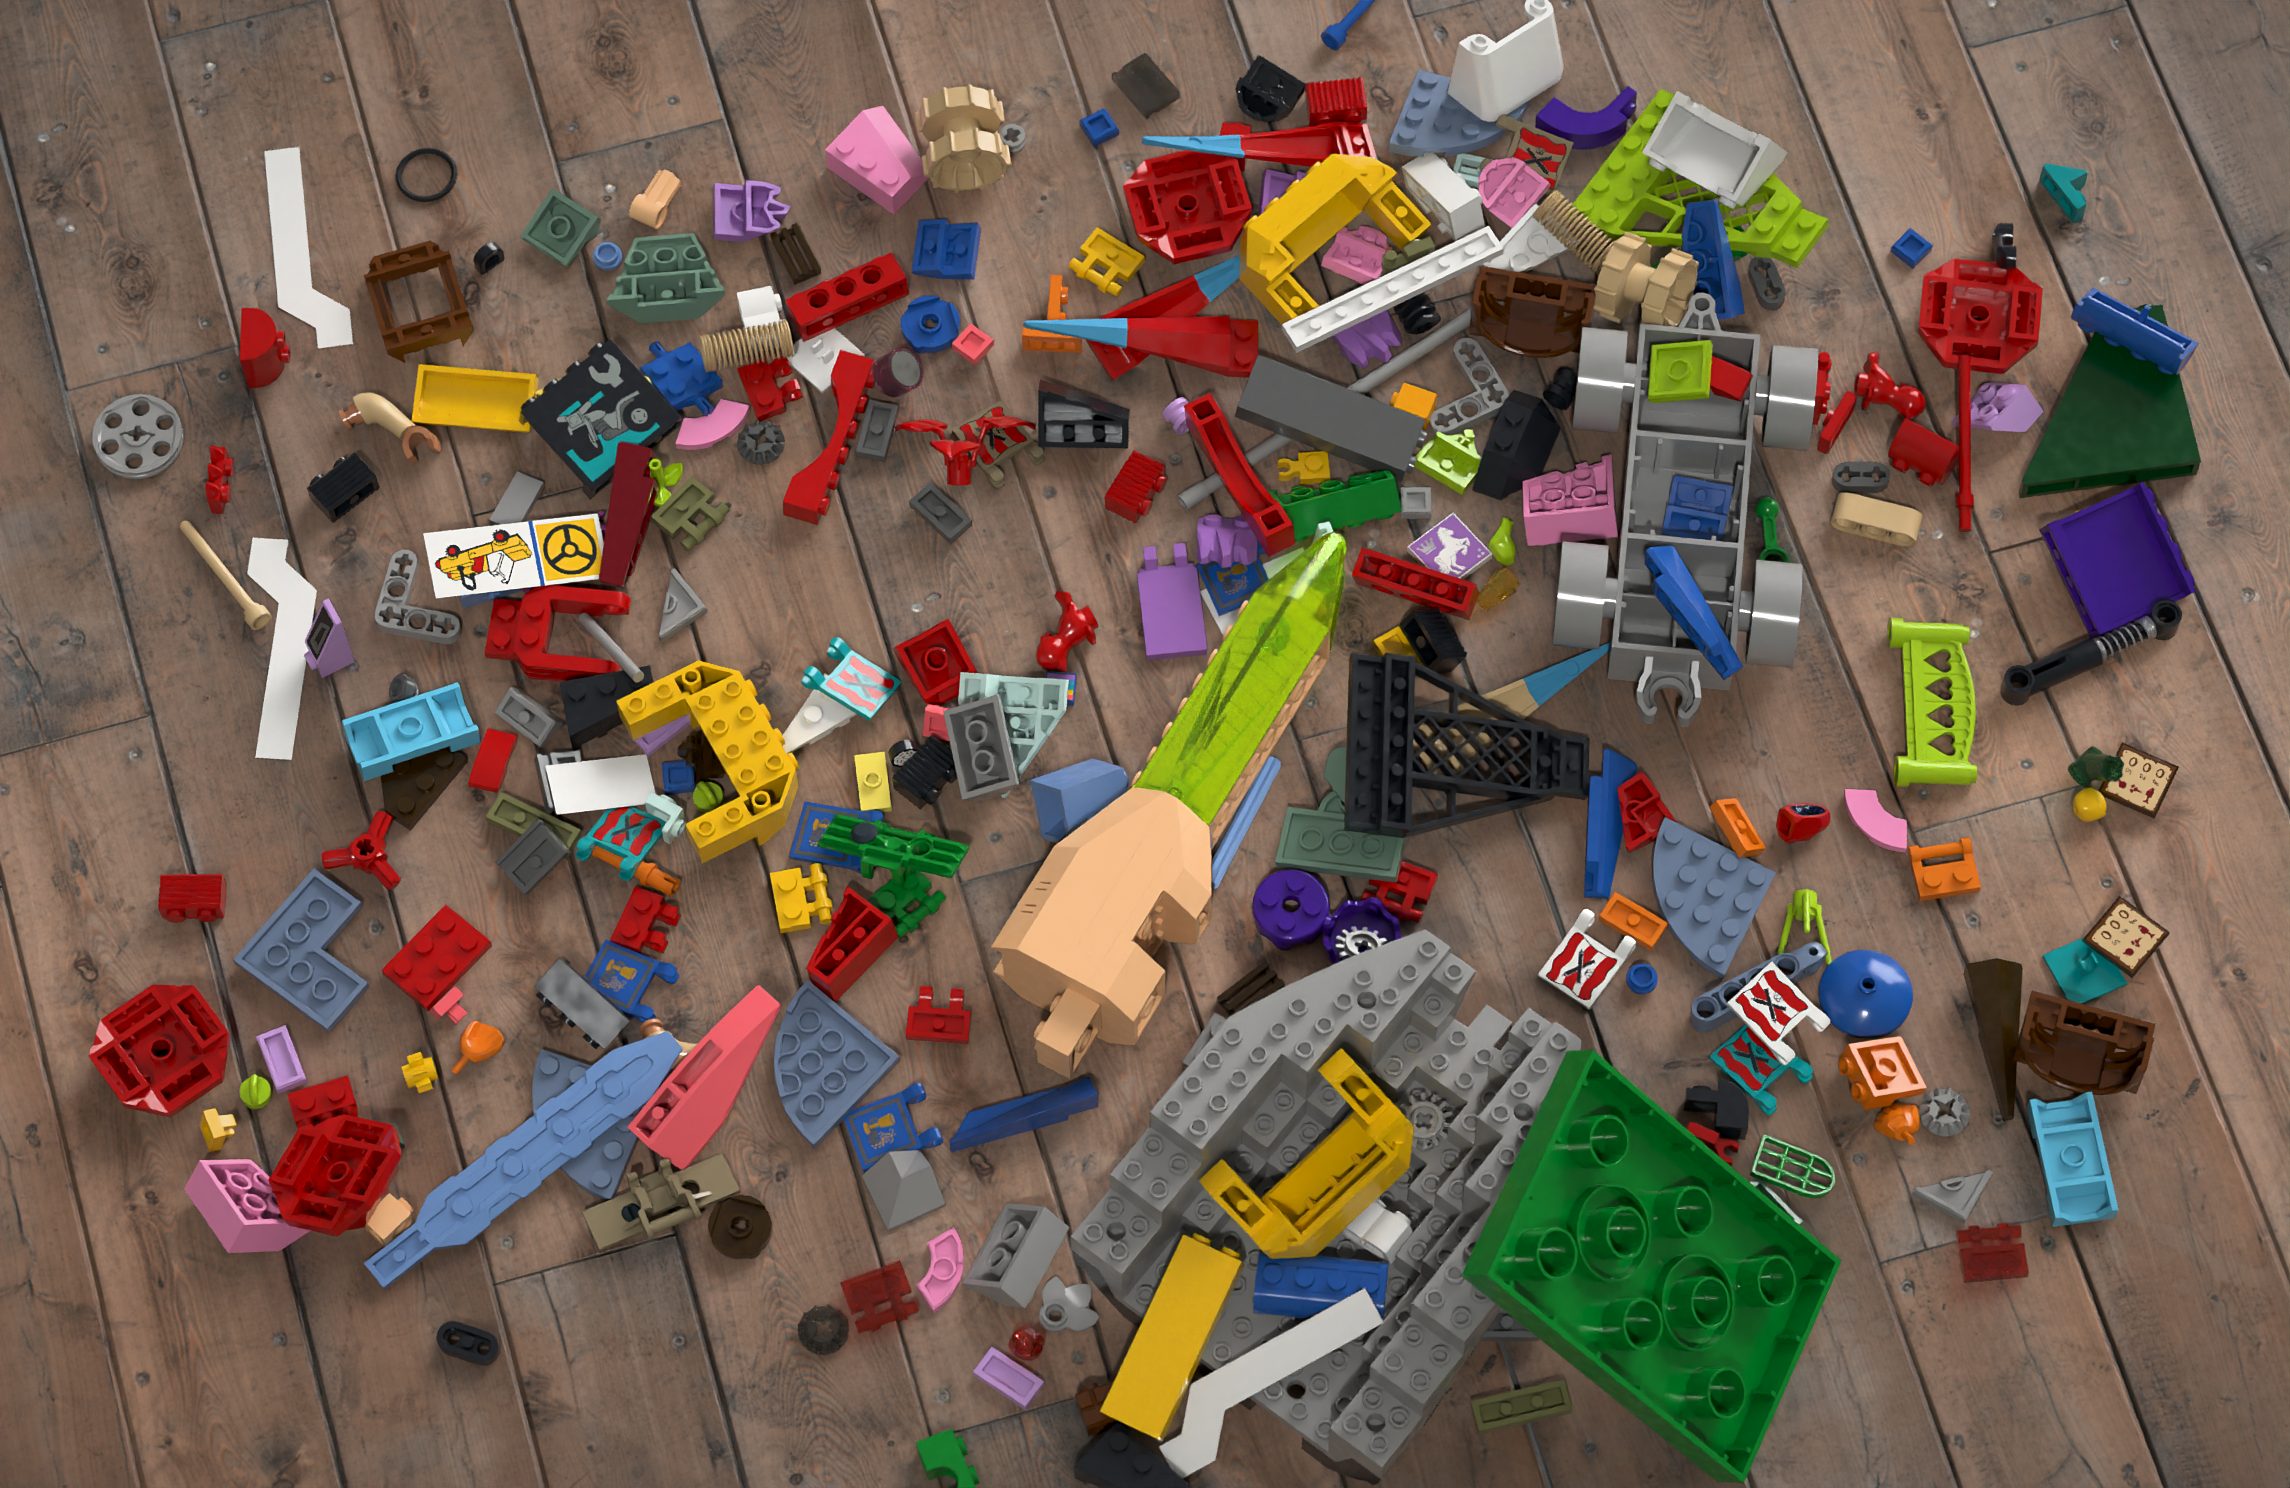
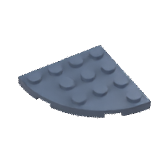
(1439, 123)
(1705, 894)
(825, 1063)
(605, 1162)

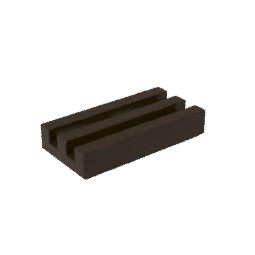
(786, 235)
(1270, 975)

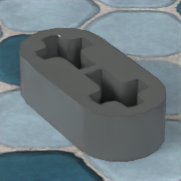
(1761, 285)
(1860, 477)

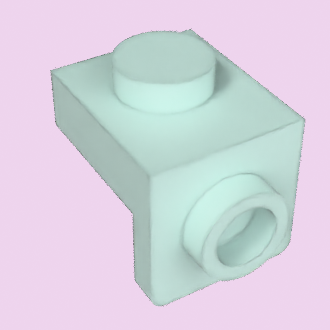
(668, 811)

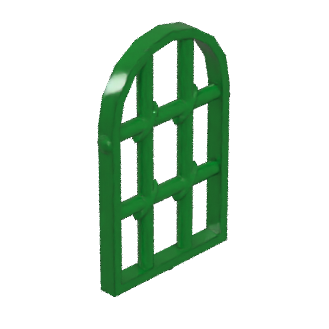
(1784, 1159)

